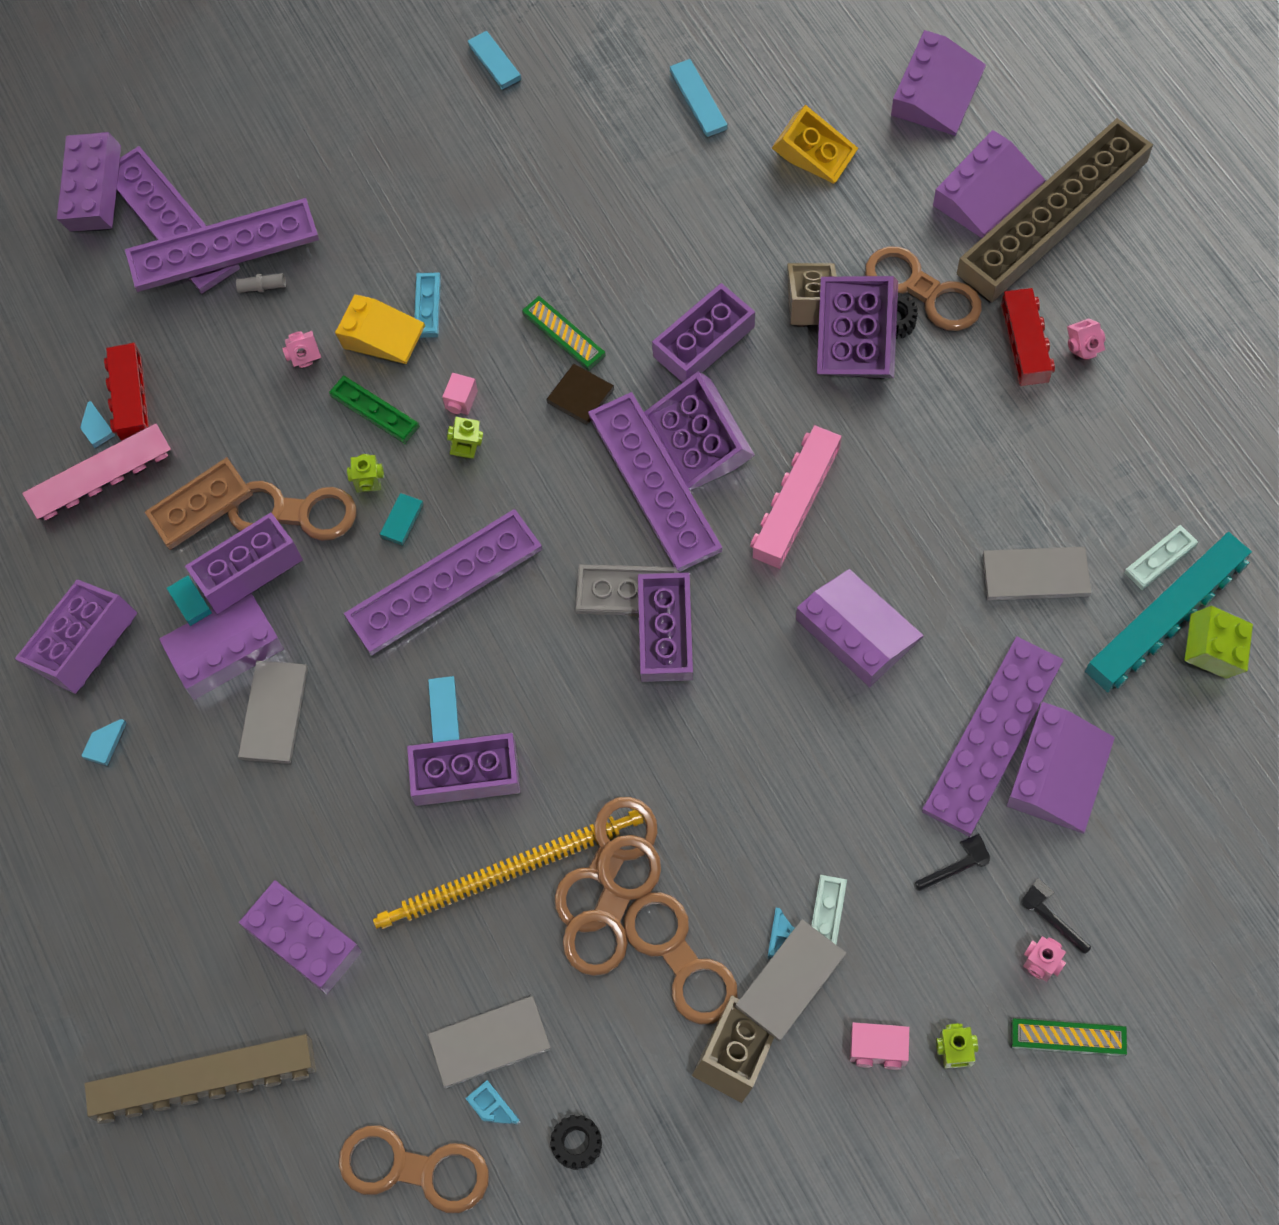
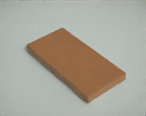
(198, 503)

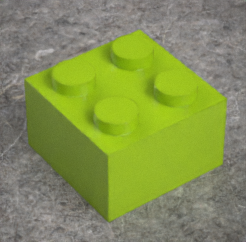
(1218, 642)

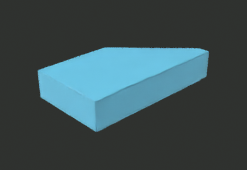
(95, 426)
(103, 743)
(780, 932)
(491, 1106)

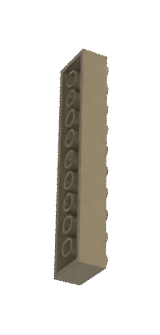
(1054, 210)

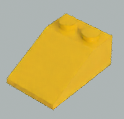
(814, 145)
(378, 330)

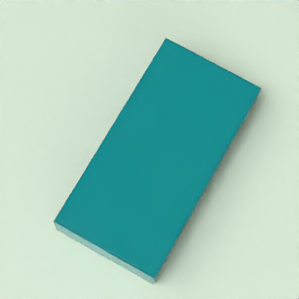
(401, 519)
(189, 600)

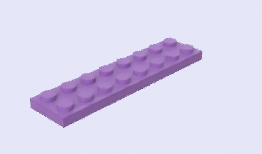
(161, 207)
(221, 244)
(655, 482)
(442, 582)
(992, 736)

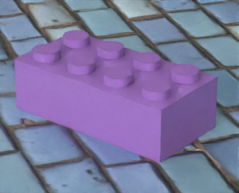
(89, 182)
(703, 333)
(244, 563)
(665, 627)
(463, 769)
(300, 937)

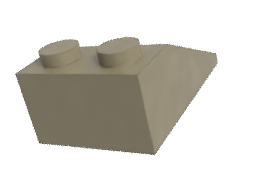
(804, 291)
(733, 1053)

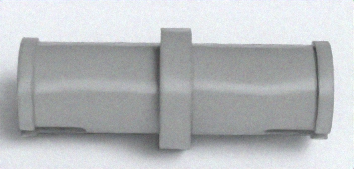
(260, 283)

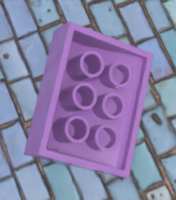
(937, 84)
(987, 185)
(857, 326)
(699, 432)
(857, 626)
(77, 635)
(221, 646)
(1061, 768)

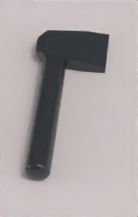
(977, 854)
(1034, 900)

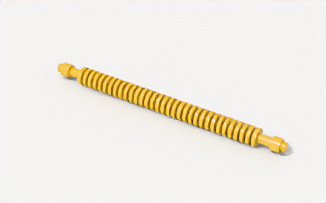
(386, 918)

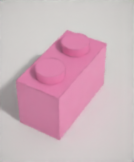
(879, 1045)

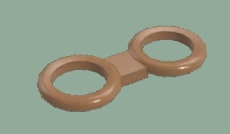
(928, 288)
(296, 511)
(615, 862)
(612, 905)
(678, 956)
(413, 1169)

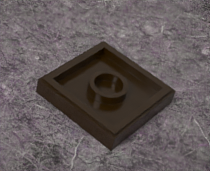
(580, 393)

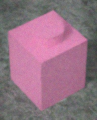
(460, 394)

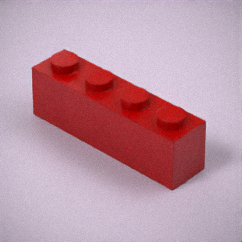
(1027, 337)
(126, 390)

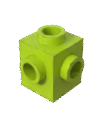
(464, 437)
(365, 473)
(957, 1056)

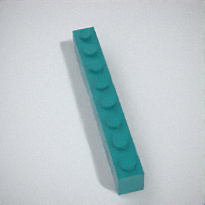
(1167, 612)

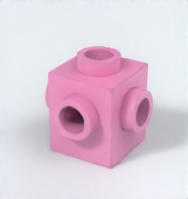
(1086, 338)
(307, 355)
(1038, 965)

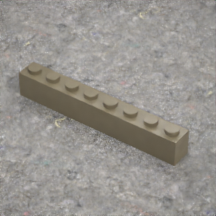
(200, 1078)

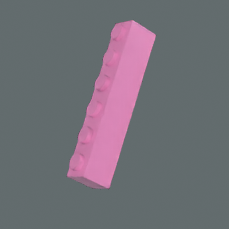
(96, 471)
(796, 496)

